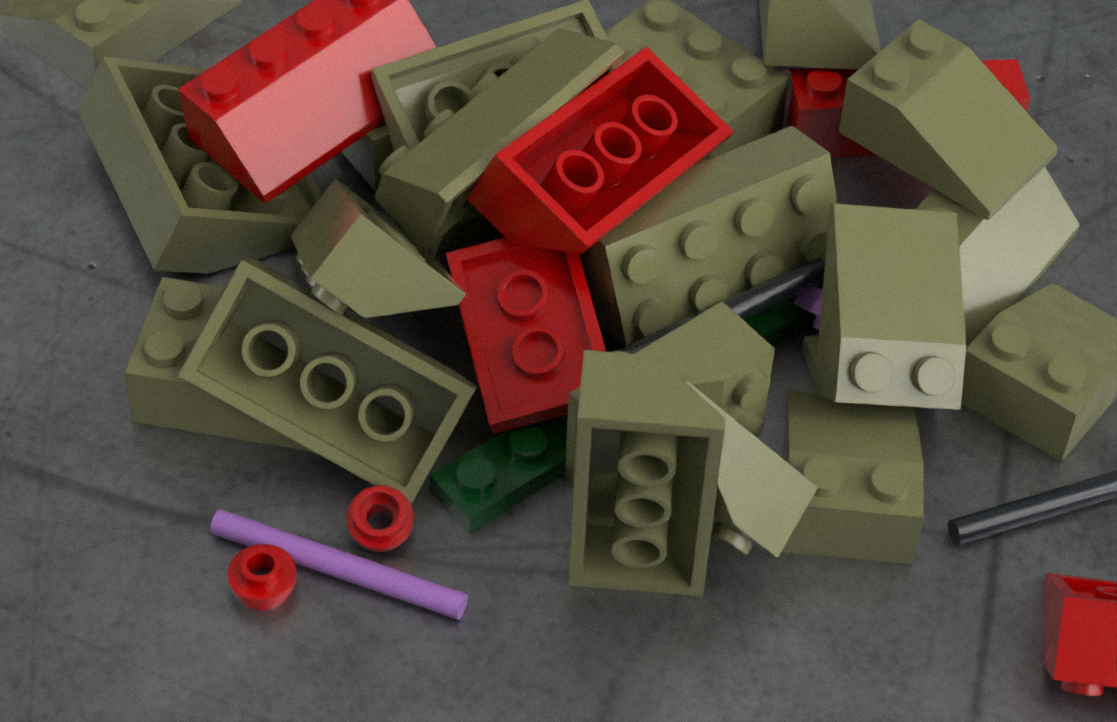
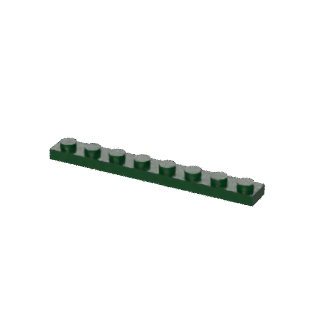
(533, 456)

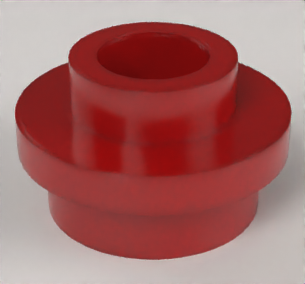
(375, 500)
(266, 590)

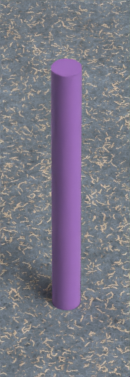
(342, 564)

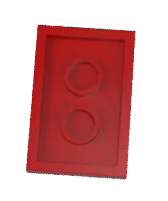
(525, 328)

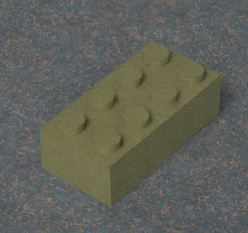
(713, 235)

